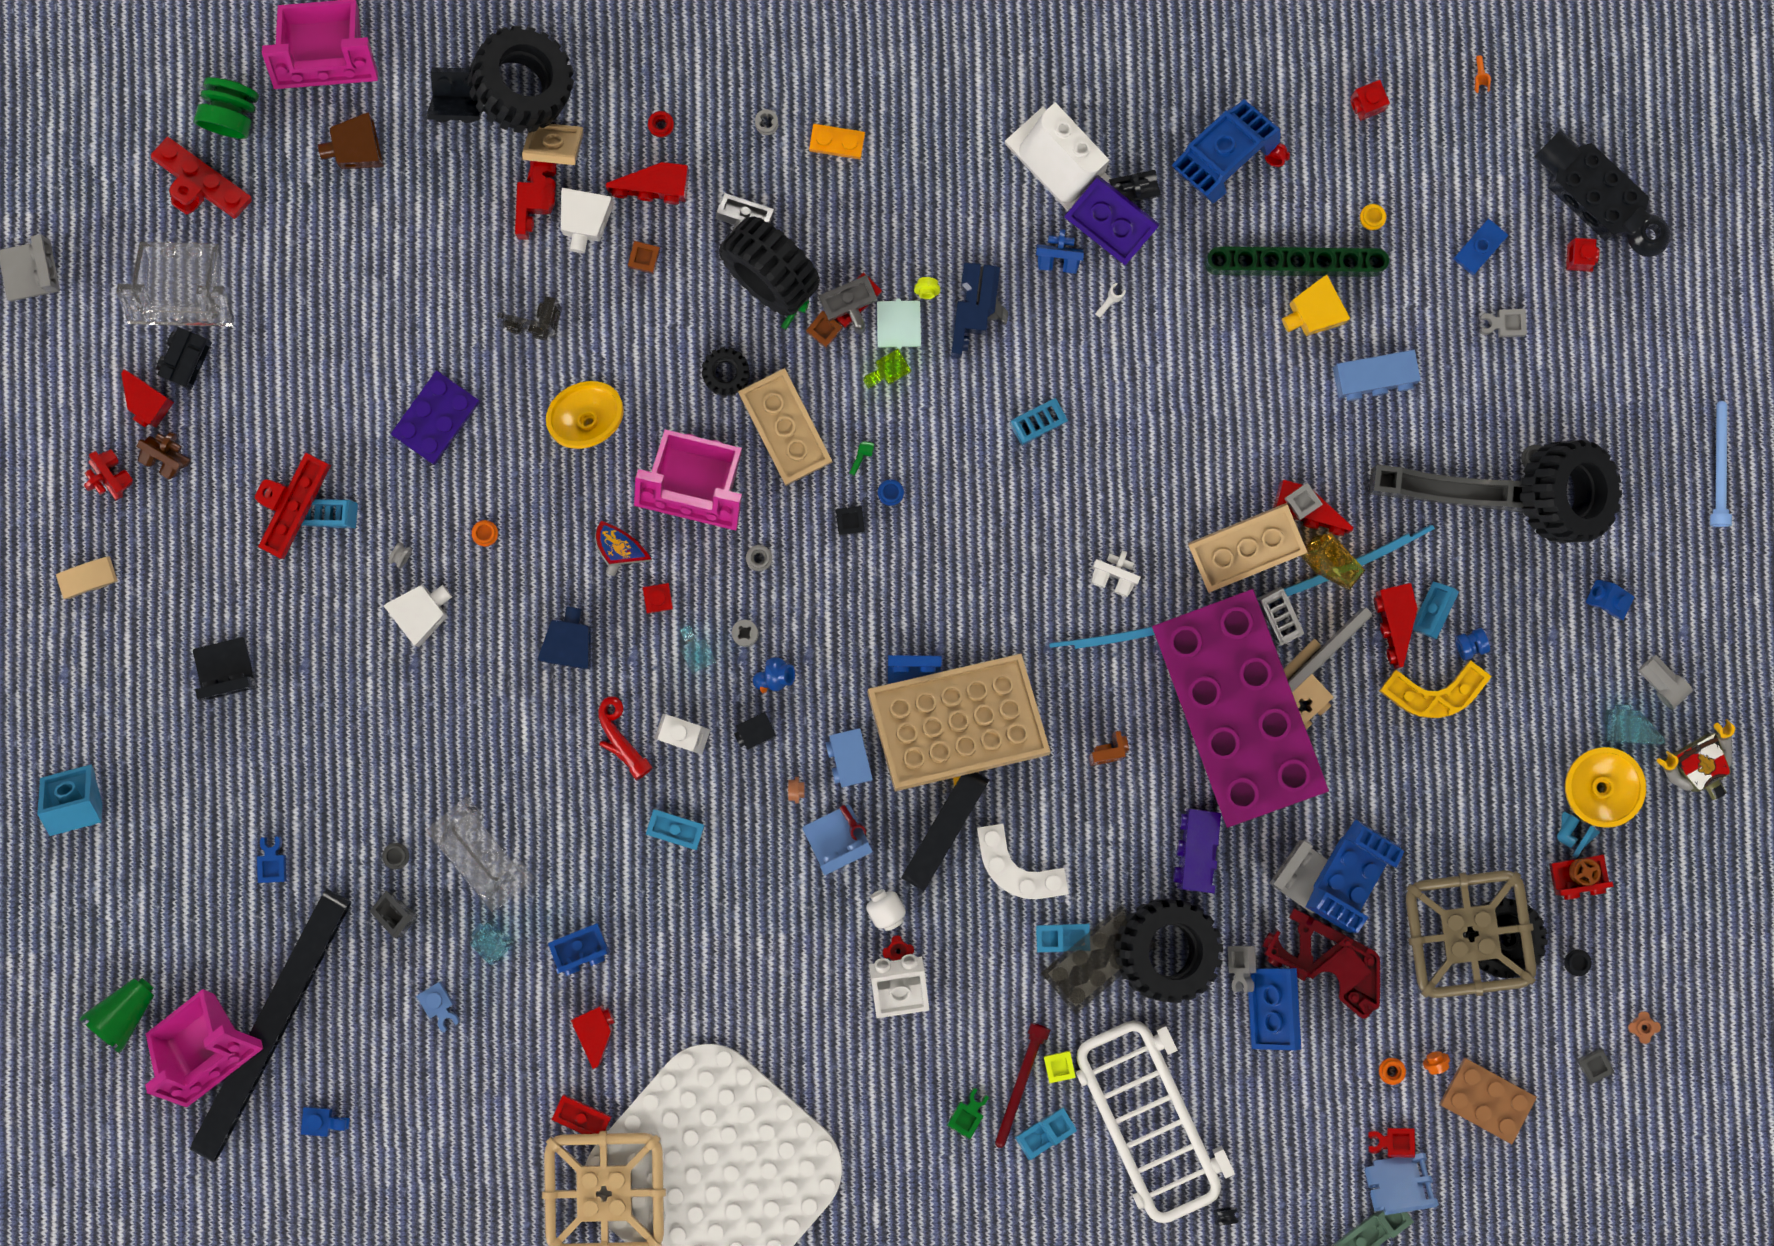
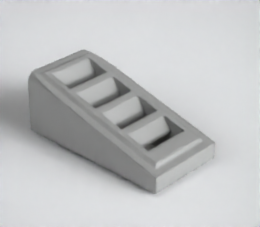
(1279, 593)

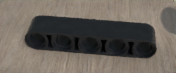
(944, 830)

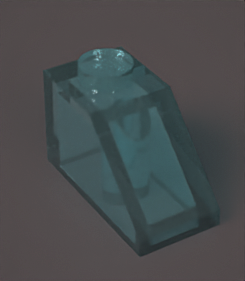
(1630, 726)
(490, 942)

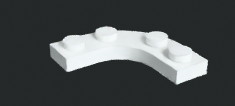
(1012, 878)

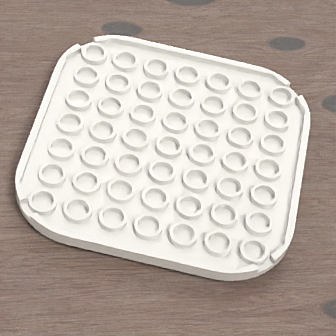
(735, 1155)

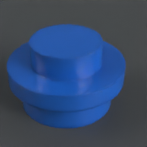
(890, 492)

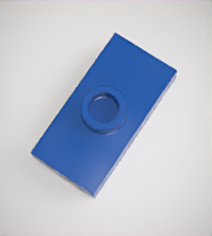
(1480, 247)

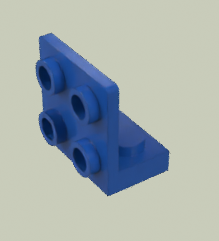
(909, 667)

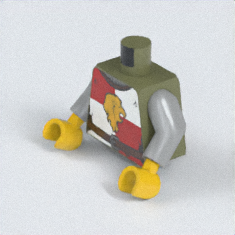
(1702, 762)

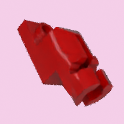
(534, 197)

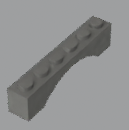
(1429, 487)

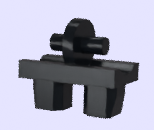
(1137, 186)

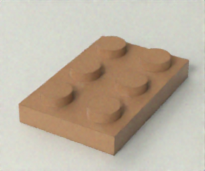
(1487, 1100)

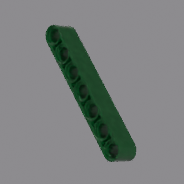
(1307, 255)

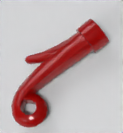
(620, 745)

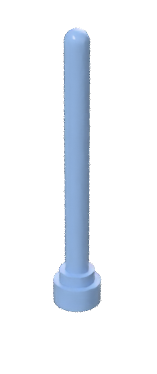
(1721, 514)

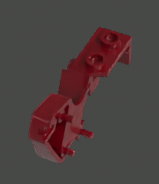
(1352, 963)

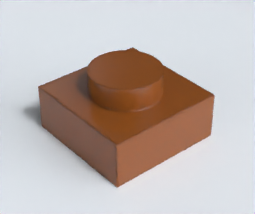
(643, 257)
(824, 330)

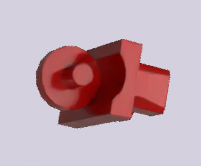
(101, 465)

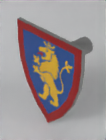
(618, 547)

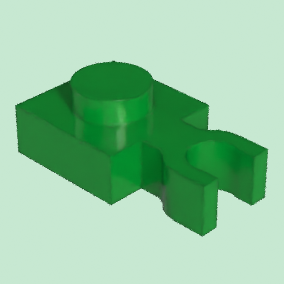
(965, 1117)

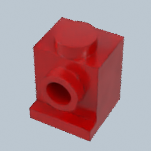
(1582, 254)

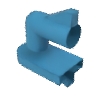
(1565, 834)

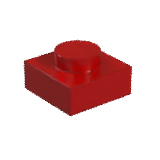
(658, 598)

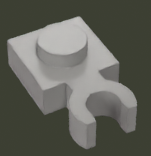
(1508, 323)
(1242, 963)

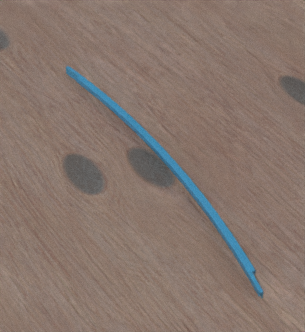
(1290, 590)

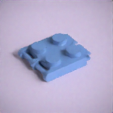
(1400, 1185)

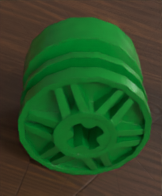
(225, 112)

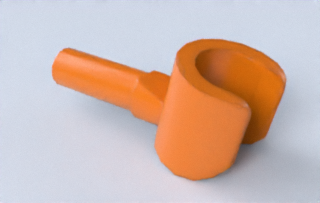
(1482, 77)

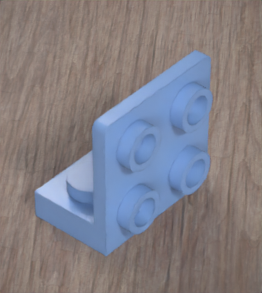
(833, 843)

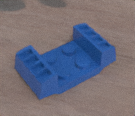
(1225, 148)
(1352, 876)

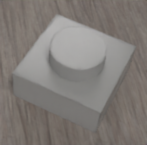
(1303, 501)

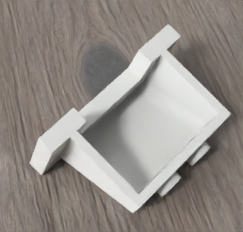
(1058, 154)

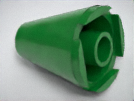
(119, 1013)

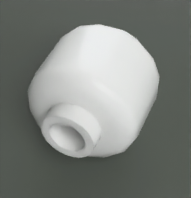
(886, 909)

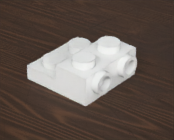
(899, 986)

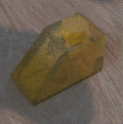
(1332, 561)

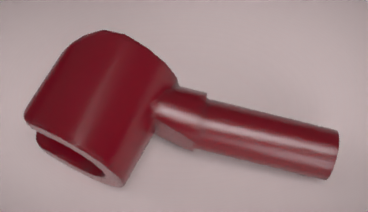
(852, 822)

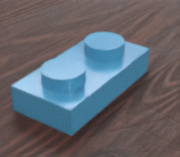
(1435, 610)
(675, 829)

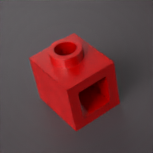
(1369, 100)

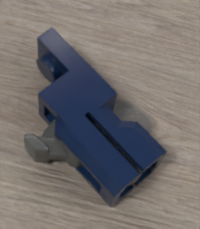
(979, 307)

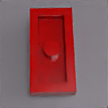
(580, 1116)

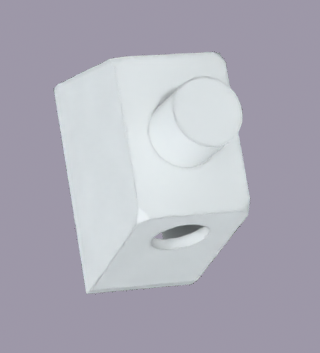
(584, 216)
(419, 612)
(682, 734)

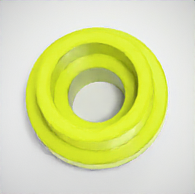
(927, 288)

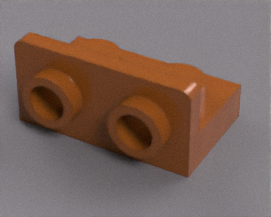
(1106, 754)

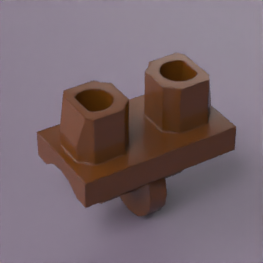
(166, 451)

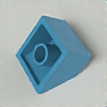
(69, 800)

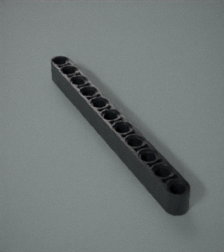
(271, 1024)

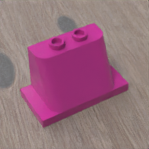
(319, 46)
(692, 480)
(196, 1050)

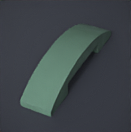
(1376, 1229)

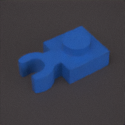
(271, 866)

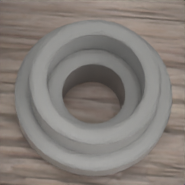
(759, 549)

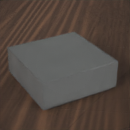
(1595, 1065)

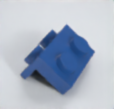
(579, 948)

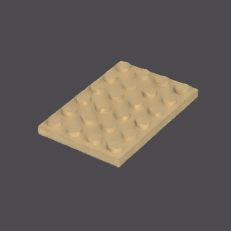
(958, 722)

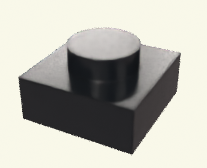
(850, 521)

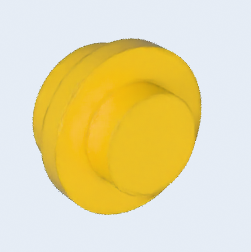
(1372, 217)

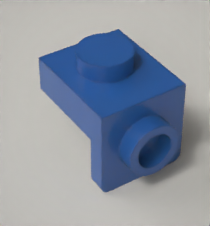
(1610, 598)

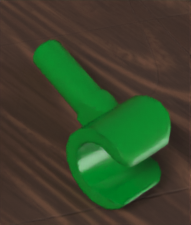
(788, 320)
(866, 449)

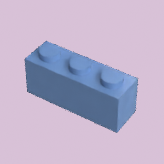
(1376, 375)

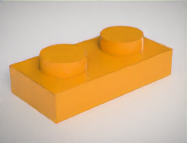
(837, 141)

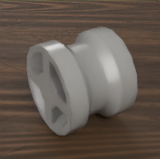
(747, 636)

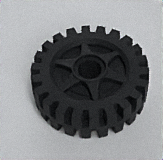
(1506, 916)

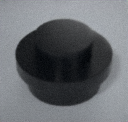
(1577, 962)

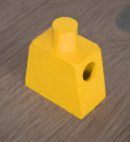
(1316, 309)

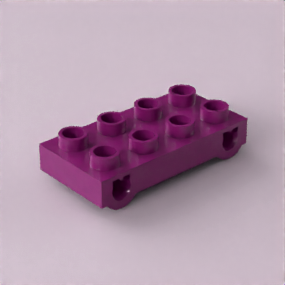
(1240, 708)

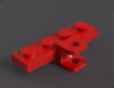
(197, 181)
(290, 504)

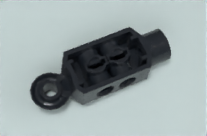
(1602, 194)

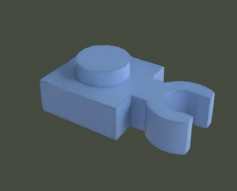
(436, 1002)

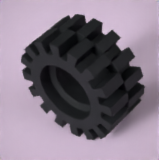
(714, 360)

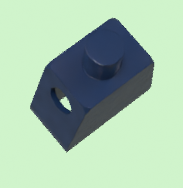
(567, 642)

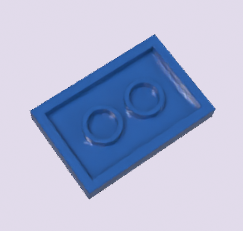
(1275, 1009)

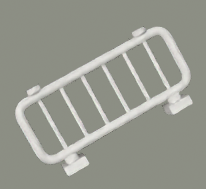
(1210, 1167)

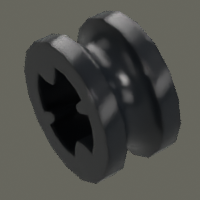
(1226, 1216)

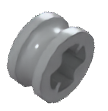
(758, 122)
(400, 555)

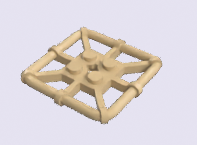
(615, 1178)

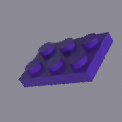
(1111, 220)
(435, 417)

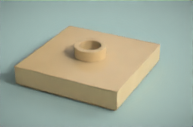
(553, 144)

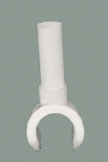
(1110, 300)

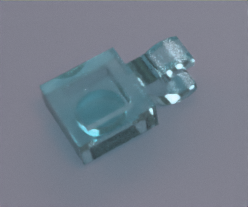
(697, 653)

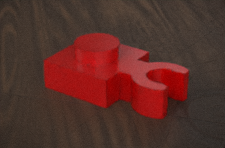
(1398, 1141)

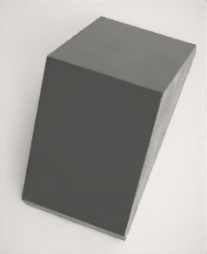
(393, 915)

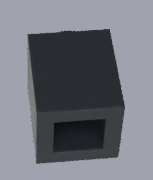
(754, 731)

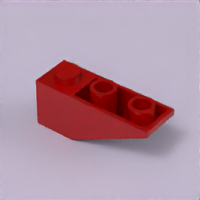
(658, 181)
(1322, 516)
(1398, 614)

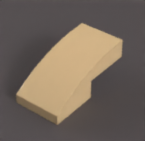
(86, 577)

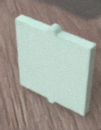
(898, 324)

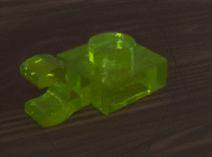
(890, 367)

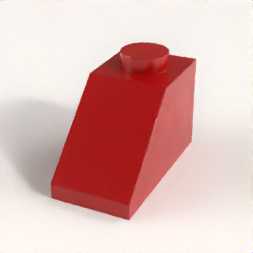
(144, 401)
(594, 1033)

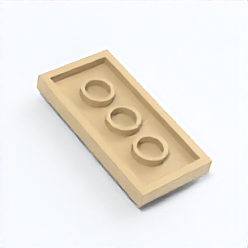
(785, 427)
(1247, 547)

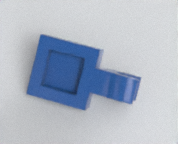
(319, 1121)

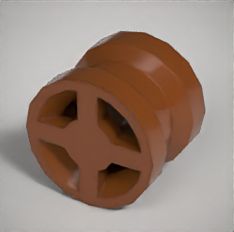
(1589, 869)

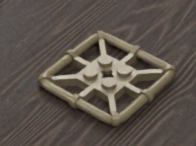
(1485, 945)

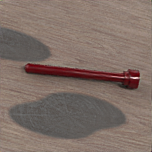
(1037, 1035)

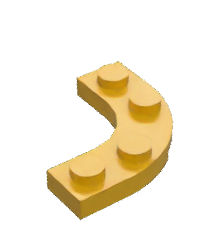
(1436, 703)

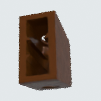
(353, 144)

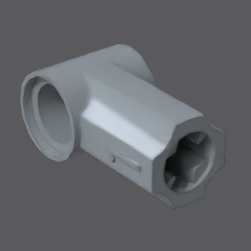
(1670, 687)

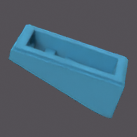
(1019, 431)
(344, 516)

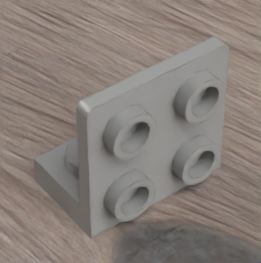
(29, 269)
(1299, 873)

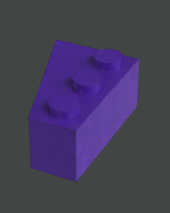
(1197, 850)

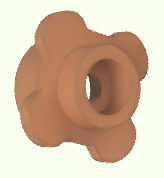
(1636, 1027)

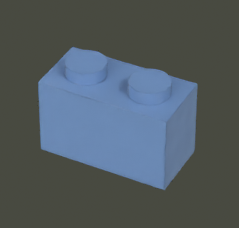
(850, 758)

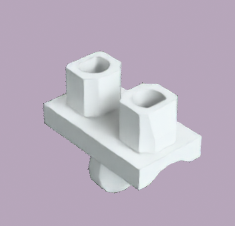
(1126, 580)

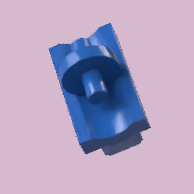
(1071, 255)

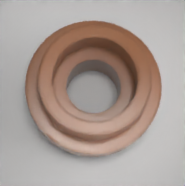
(796, 790)

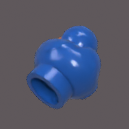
(775, 677)

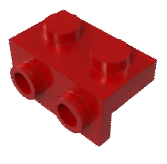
(1566, 887)

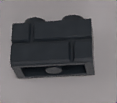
(183, 358)

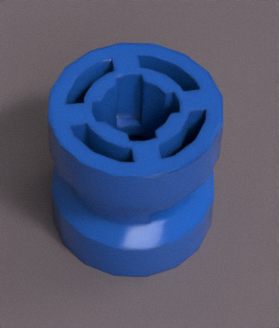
(1472, 644)

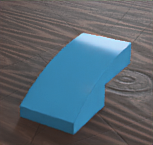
(1059, 937)
(1045, 1133)

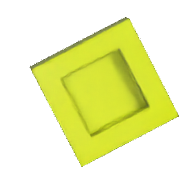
(1059, 1066)

